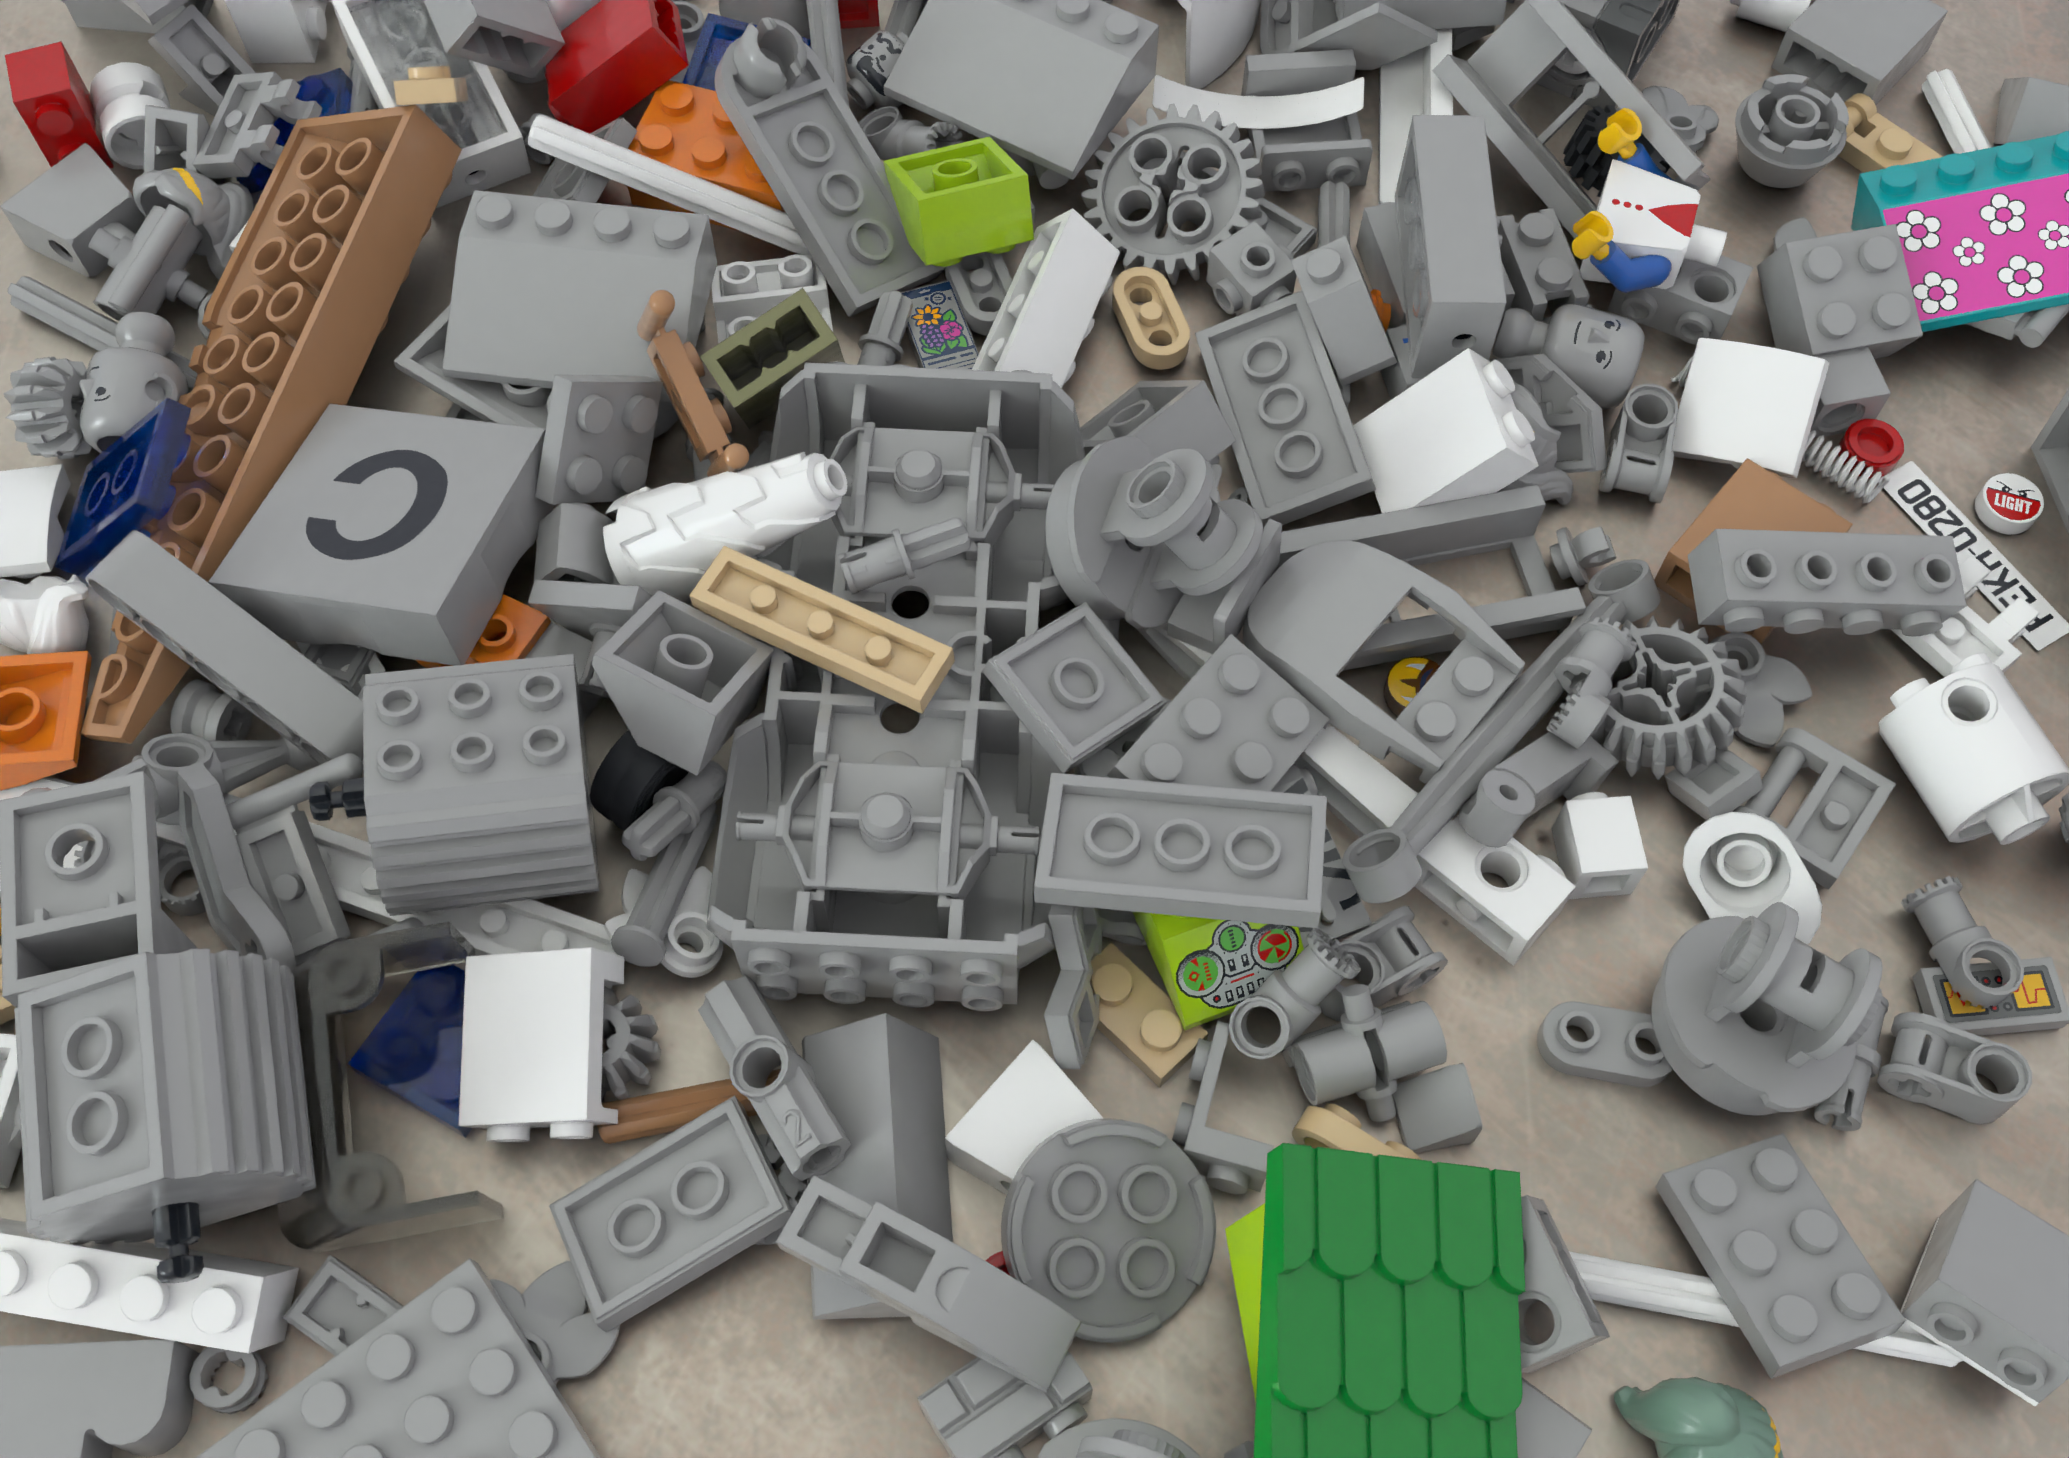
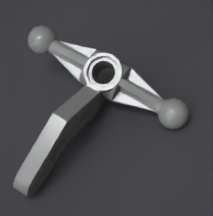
(190, 792)

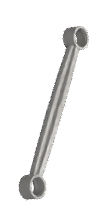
(1385, 860)

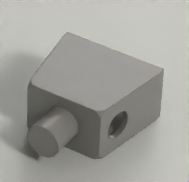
(68, 206)

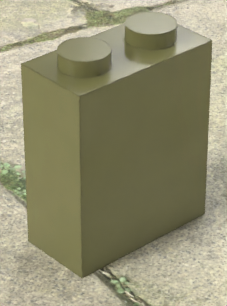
(769, 353)

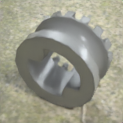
(218, 1399)

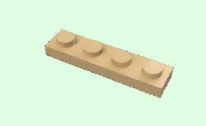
(823, 629)

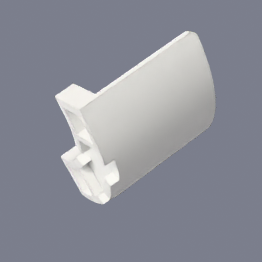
(1216, 36)

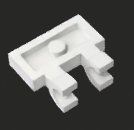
(1969, 634)

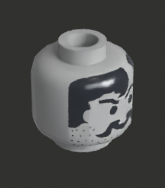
(870, 68)

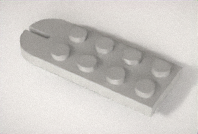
(818, 164)

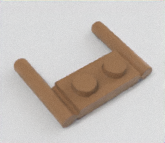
(680, 371)

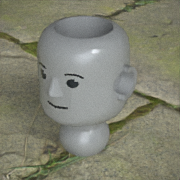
(1587, 344)
(129, 379)

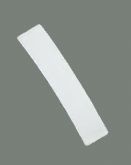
(1262, 111)

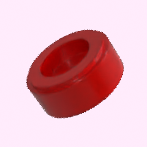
(1874, 443)

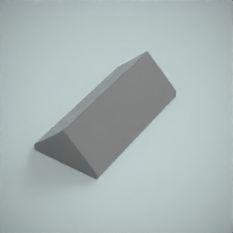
(889, 1101)

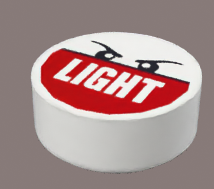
(2009, 503)

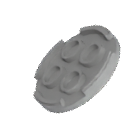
(1110, 1227)

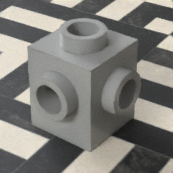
(1250, 270)

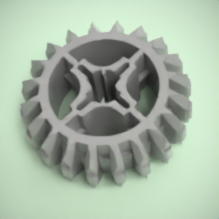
(1669, 679)

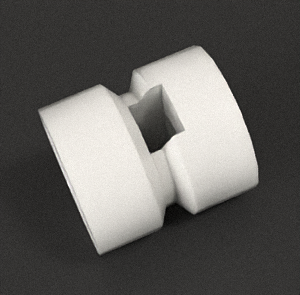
(119, 104)

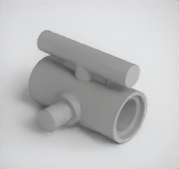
(149, 264)
(1367, 1052)

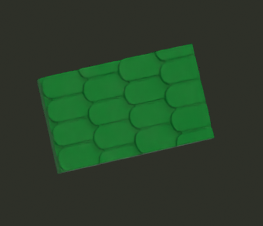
(1381, 1306)

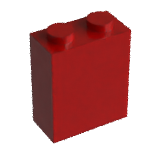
(614, 60)

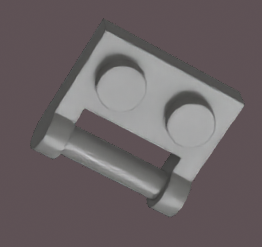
(1834, 811)

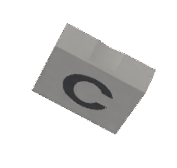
(390, 533)

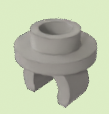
(1586, 550)

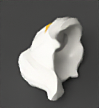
(44, 615)

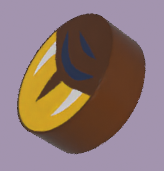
(1406, 680)

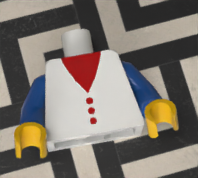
(1641, 219)

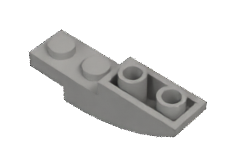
(930, 1282)

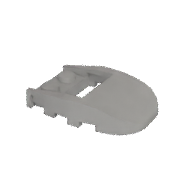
(1329, 606)

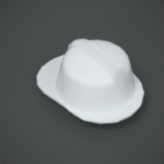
(1746, 865)

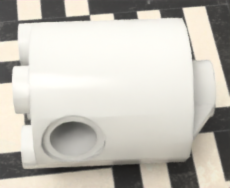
(1974, 753)

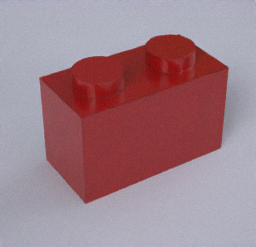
(54, 102)

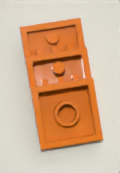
(41, 714)

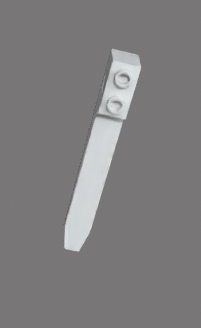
(1452, 863)

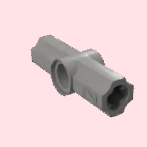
(790, 1106)

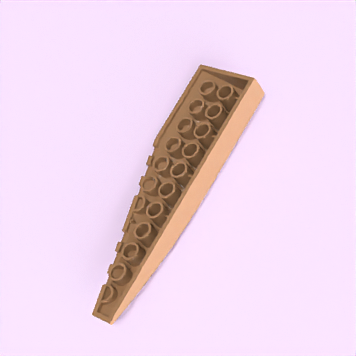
(282, 345)

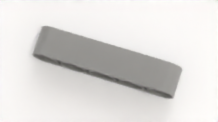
(230, 648)

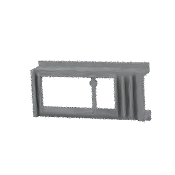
(1513, 62)
(1446, 533)

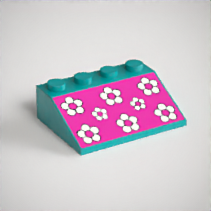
(1978, 228)

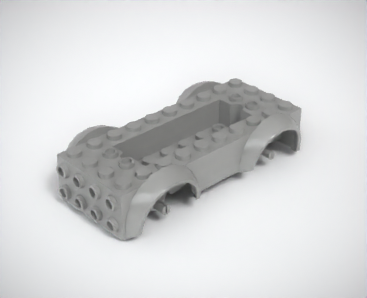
(911, 855)

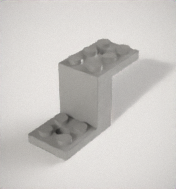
(86, 915)

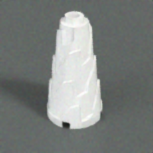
(676, 531)

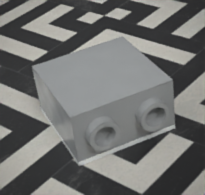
(1996, 1292)

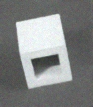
(1599, 845)

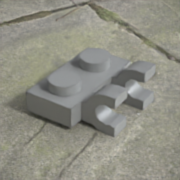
(244, 125)

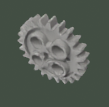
(1126, 186)

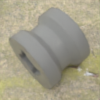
(209, 714)

